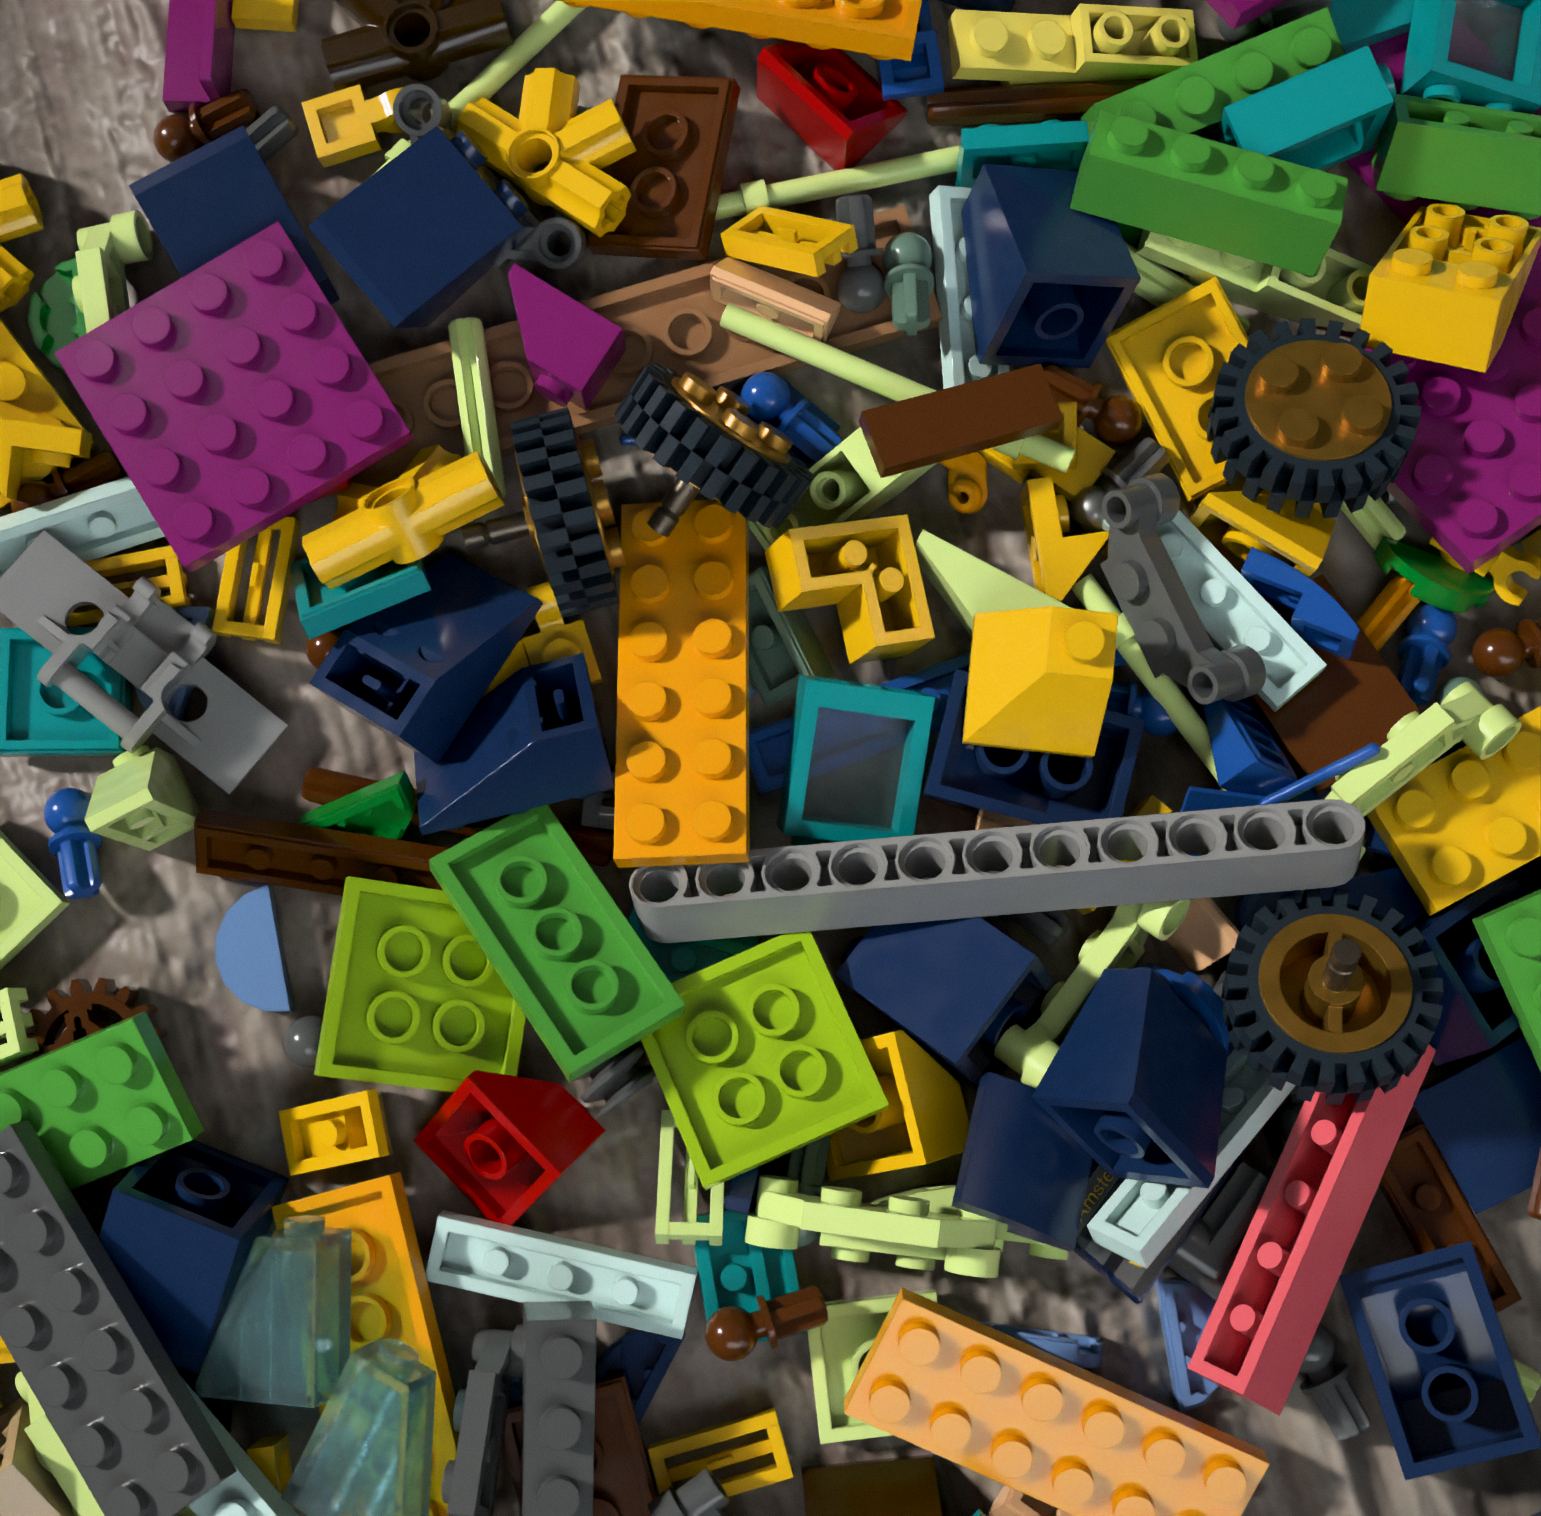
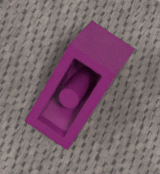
(564, 341)

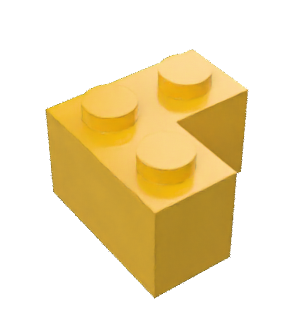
(868, 574)

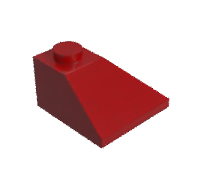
(507, 1140)

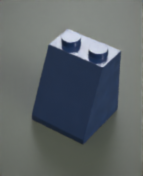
(218, 201)
(424, 227)
(1041, 273)
(948, 987)
(1139, 1082)
(183, 1237)

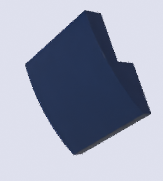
(1488, 1122)
(1022, 1166)

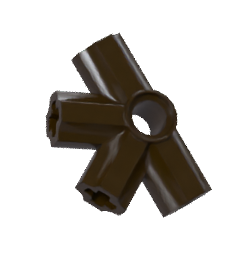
(380, 49)

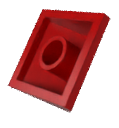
(826, 100)

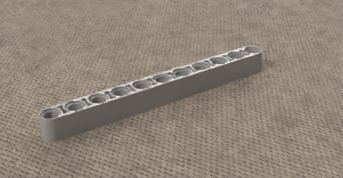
(1026, 882)

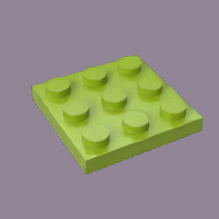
(413, 994)
(761, 1059)

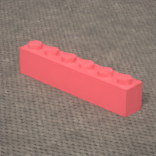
(1301, 1241)

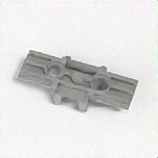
(148, 648)

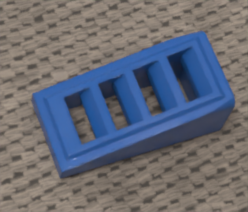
(1245, 749)

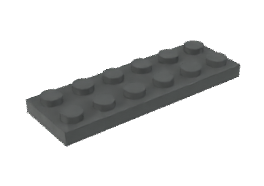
(93, 1349)

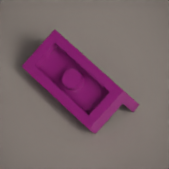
(198, 53)

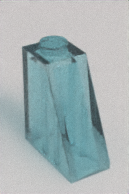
(285, 1320)
(371, 1439)

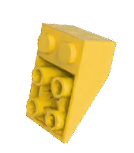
(1450, 286)

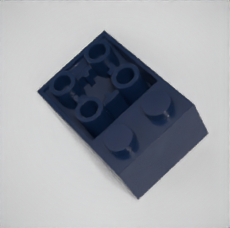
(429, 657)
(520, 749)

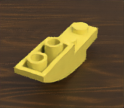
(1079, 47)

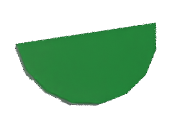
(55, 314)
(1433, 577)
(374, 810)

